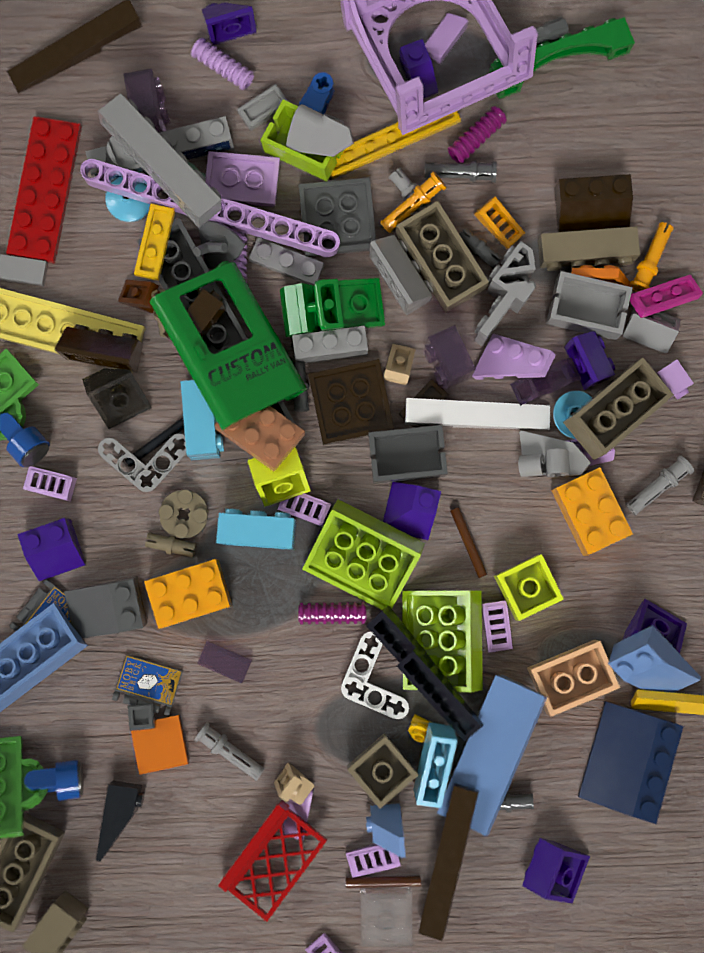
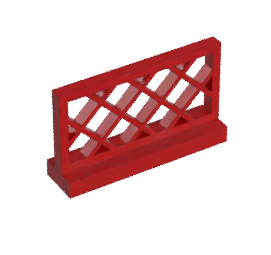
(255, 848)

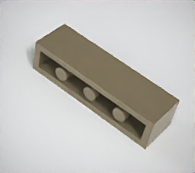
(588, 248)

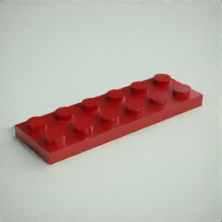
(44, 189)

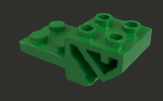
(331, 305)

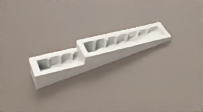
(476, 414)

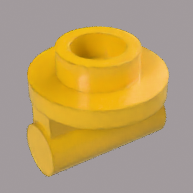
(418, 728)

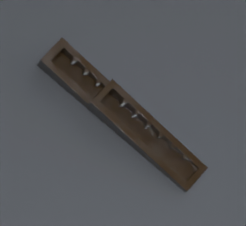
(76, 46)
(448, 862)

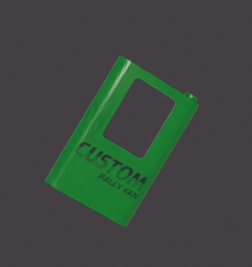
(243, 376)

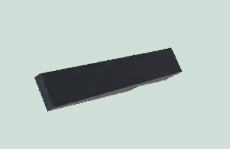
(424, 673)

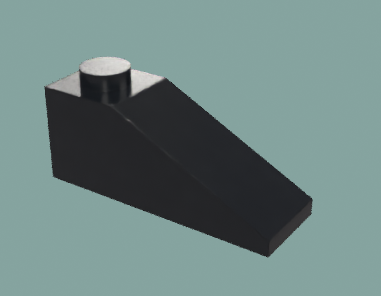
(119, 808)

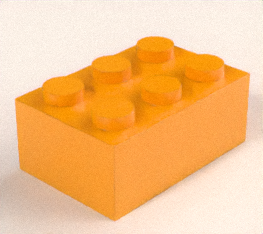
(592, 512)
(188, 593)

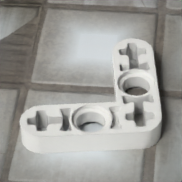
(362, 677)

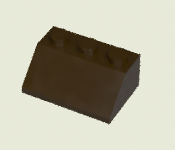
(593, 202)
(100, 348)

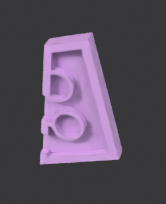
(512, 358)

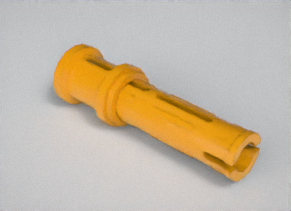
(423, 192)
(648, 268)

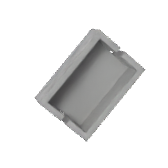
(589, 305)

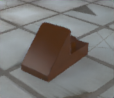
(138, 294)

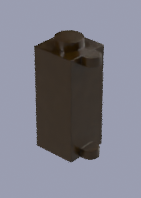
(205, 311)

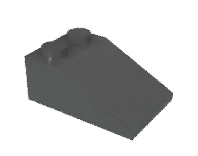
(106, 608)

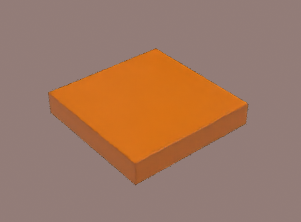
(161, 746)

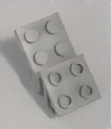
(509, 286)

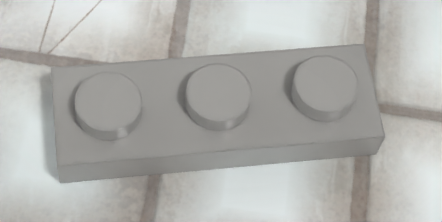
(286, 261)

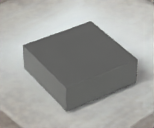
(141, 716)

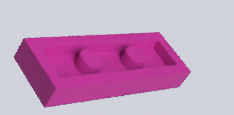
(665, 296)

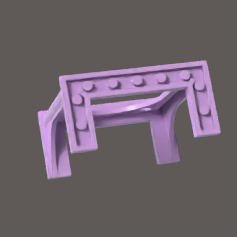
(514, 52)

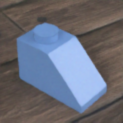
(387, 828)

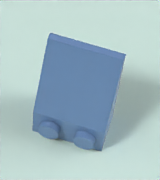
(651, 663)

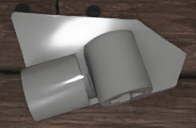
(318, 133)
(550, 457)

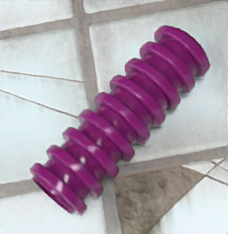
(477, 134)
(332, 613)

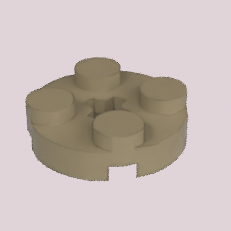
(170, 511)

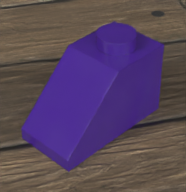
(417, 63)

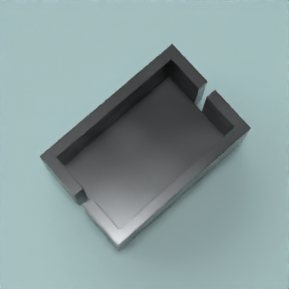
(407, 454)

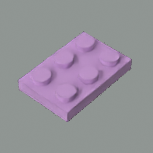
(244, 177)

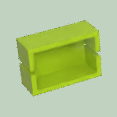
(275, 145)

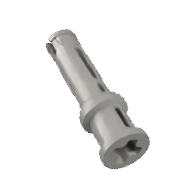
(668, 478)
(254, 770)

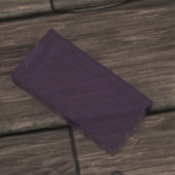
(224, 662)

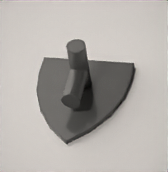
(218, 244)

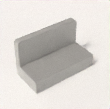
(653, 331)

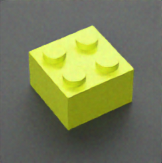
(284, 483)
(528, 587)

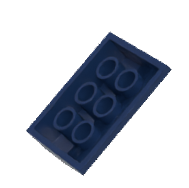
(630, 762)

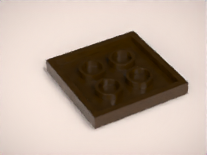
(350, 401)

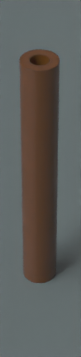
(468, 542)
(371, 882)

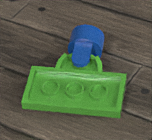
(27, 444)
(27, 782)

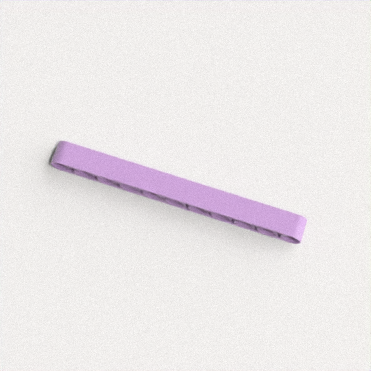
(244, 224)

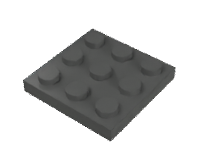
(341, 208)

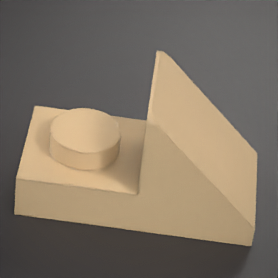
(399, 364)
(293, 785)

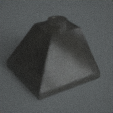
(115, 395)

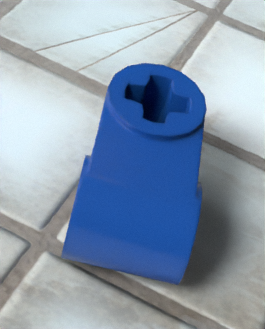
(317, 98)

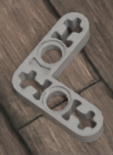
(140, 468)

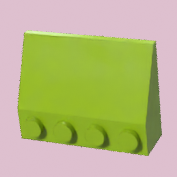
(363, 556)
(450, 633)

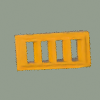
(505, 216)

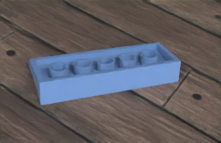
(36, 653)
(496, 748)

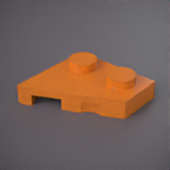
(609, 273)

